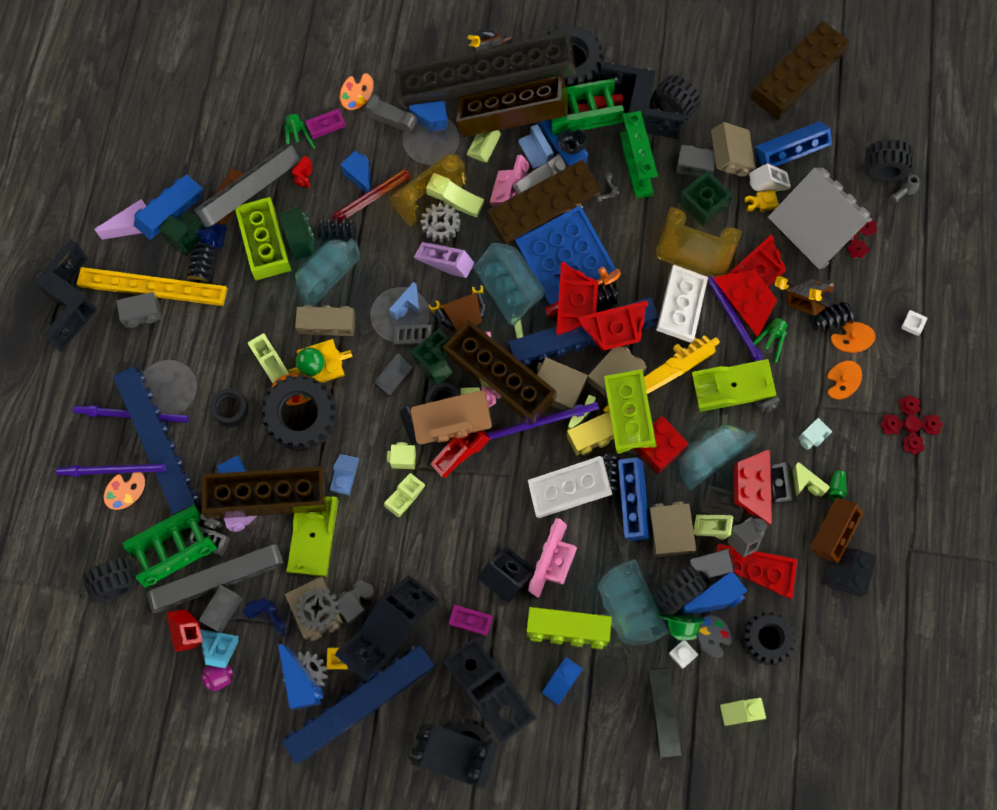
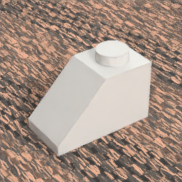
(769, 178)

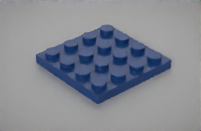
(566, 240)

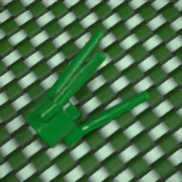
(294, 125)
(776, 330)

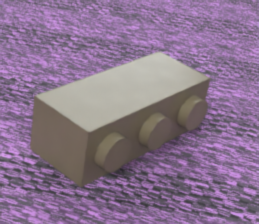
(325, 320)

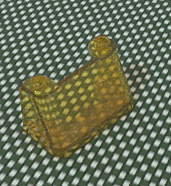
(404, 198)
(694, 248)

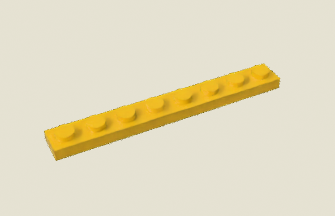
(143, 284)

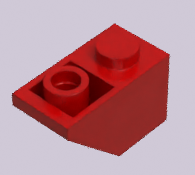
(184, 630)

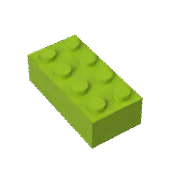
(262, 238)
(568, 627)

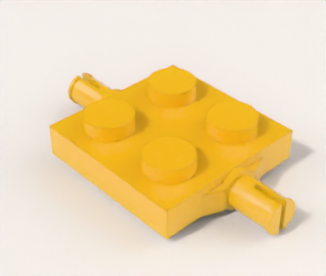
(333, 361)

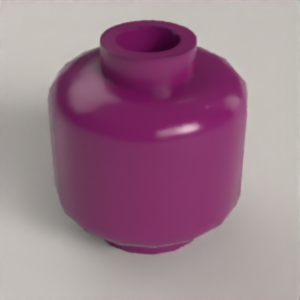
(216, 677)

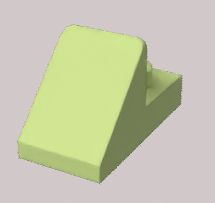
(803, 477)
(713, 525)
(742, 711)

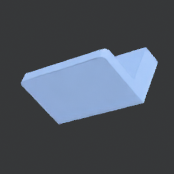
(536, 147)

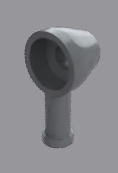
(907, 187)

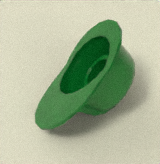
(683, 627)

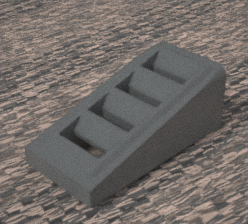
(419, 328)
(222, 545)

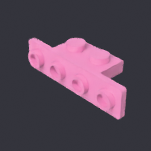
(505, 179)
(554, 560)

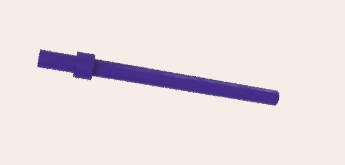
(755, 353)
(94, 411)
(578, 411)
(77, 470)

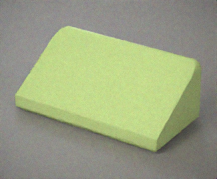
(483, 145)

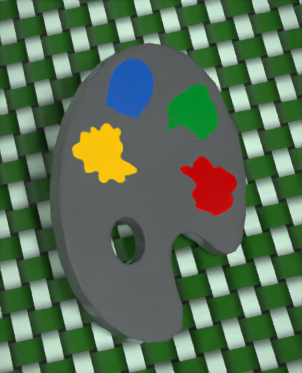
(711, 634)

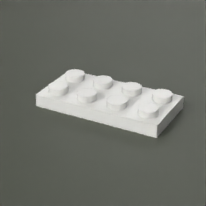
(682, 303)
(569, 487)

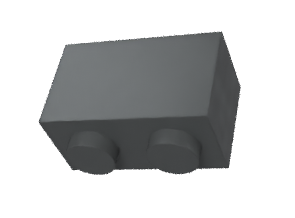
(695, 161)
(139, 310)
(220, 609)

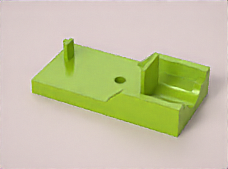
(715, 389)
(631, 429)
(309, 554)

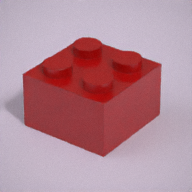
(668, 446)

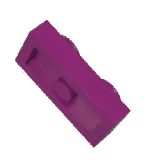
(325, 123)
(470, 620)

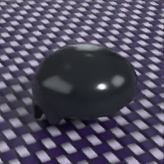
(572, 141)

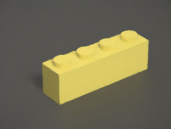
(591, 434)

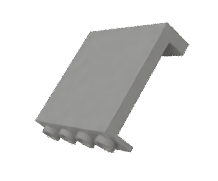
(819, 217)

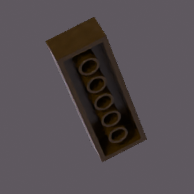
(799, 70)
(512, 106)
(543, 202)
(500, 372)
(263, 492)

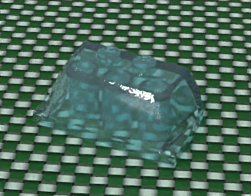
(325, 269)
(509, 281)
(712, 453)
(631, 605)

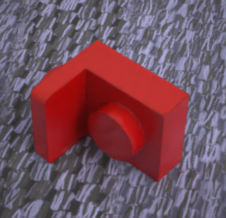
(302, 171)

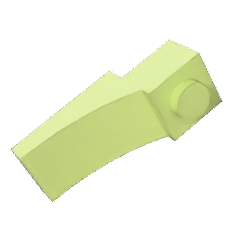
(451, 194)
(267, 357)

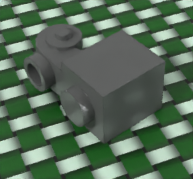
(747, 536)
(350, 602)

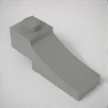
(541, 173)

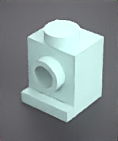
(814, 434)

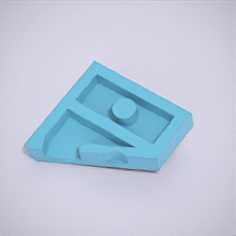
(217, 647)

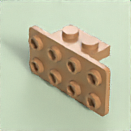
(451, 417)

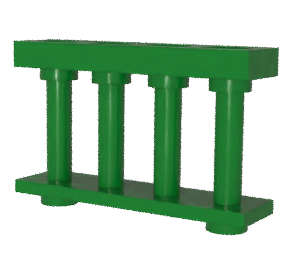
(594, 117)
(638, 155)
(162, 531)

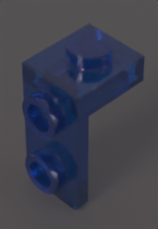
(213, 235)
(256, 607)

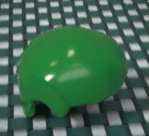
(310, 361)

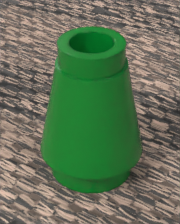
(838, 486)

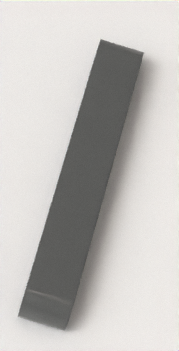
(247, 185)
(211, 579)

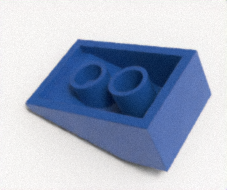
(717, 597)
(300, 685)

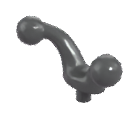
(608, 176)

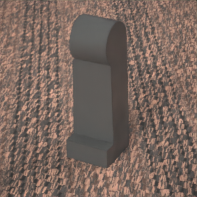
(390, 114)

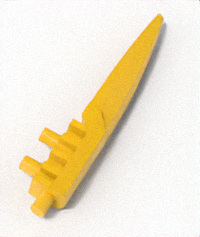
(682, 362)

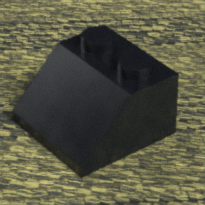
(851, 573)
(506, 574)

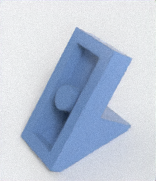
(407, 299)
(344, 474)

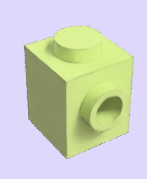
(402, 456)

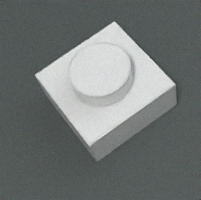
(914, 323)
(683, 654)

